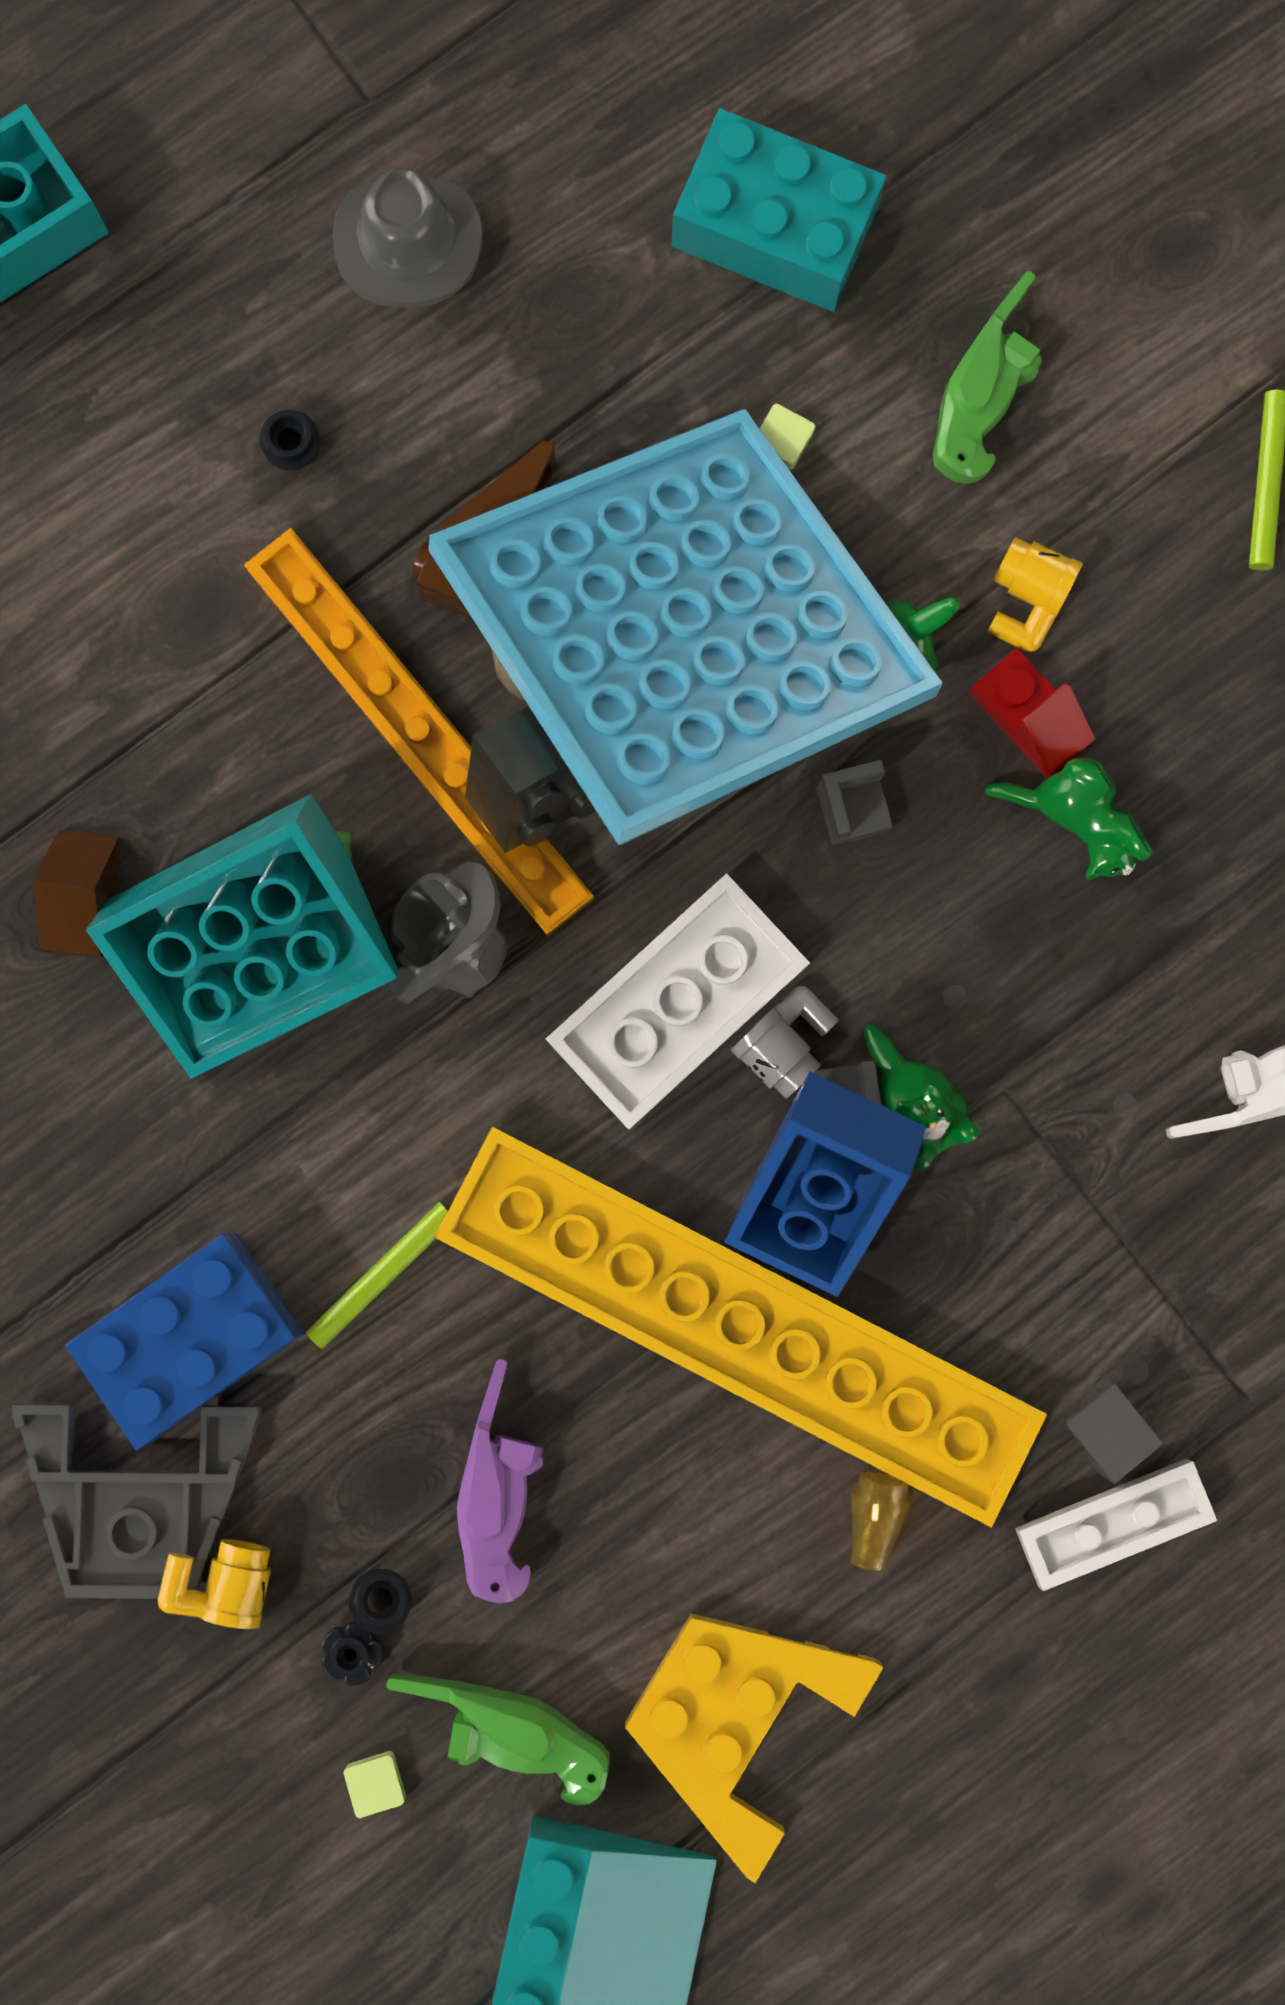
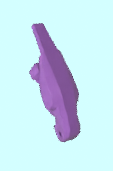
(495, 1503)

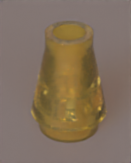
(877, 1516)

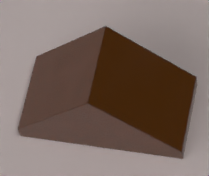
(72, 889)

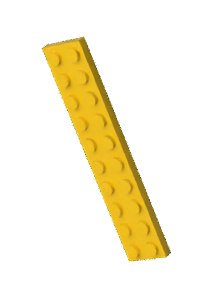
(741, 1326)

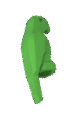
(983, 392)
(516, 1734)

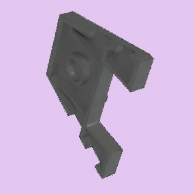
(119, 1525)

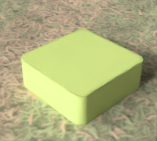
(787, 433)
(374, 1784)

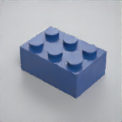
(825, 1184)
(184, 1339)

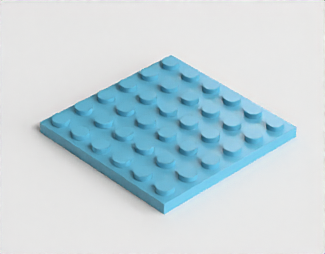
(682, 622)

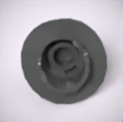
(407, 239)
(447, 933)

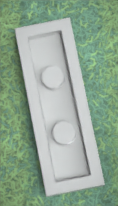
(1115, 1524)

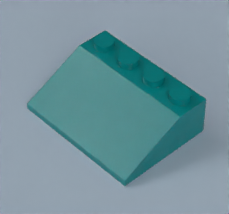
(246, 938)
(602, 1919)

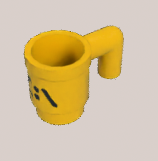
(1040, 579)
(232, 1590)

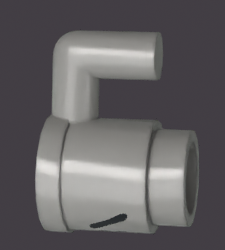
(776, 1050)

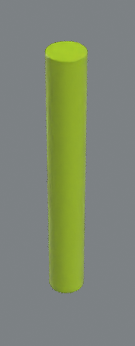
(1268, 482)
(377, 1277)

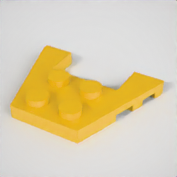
(715, 1707)

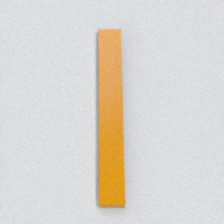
(408, 721)

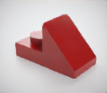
(1033, 714)

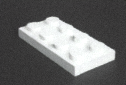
(677, 1001)

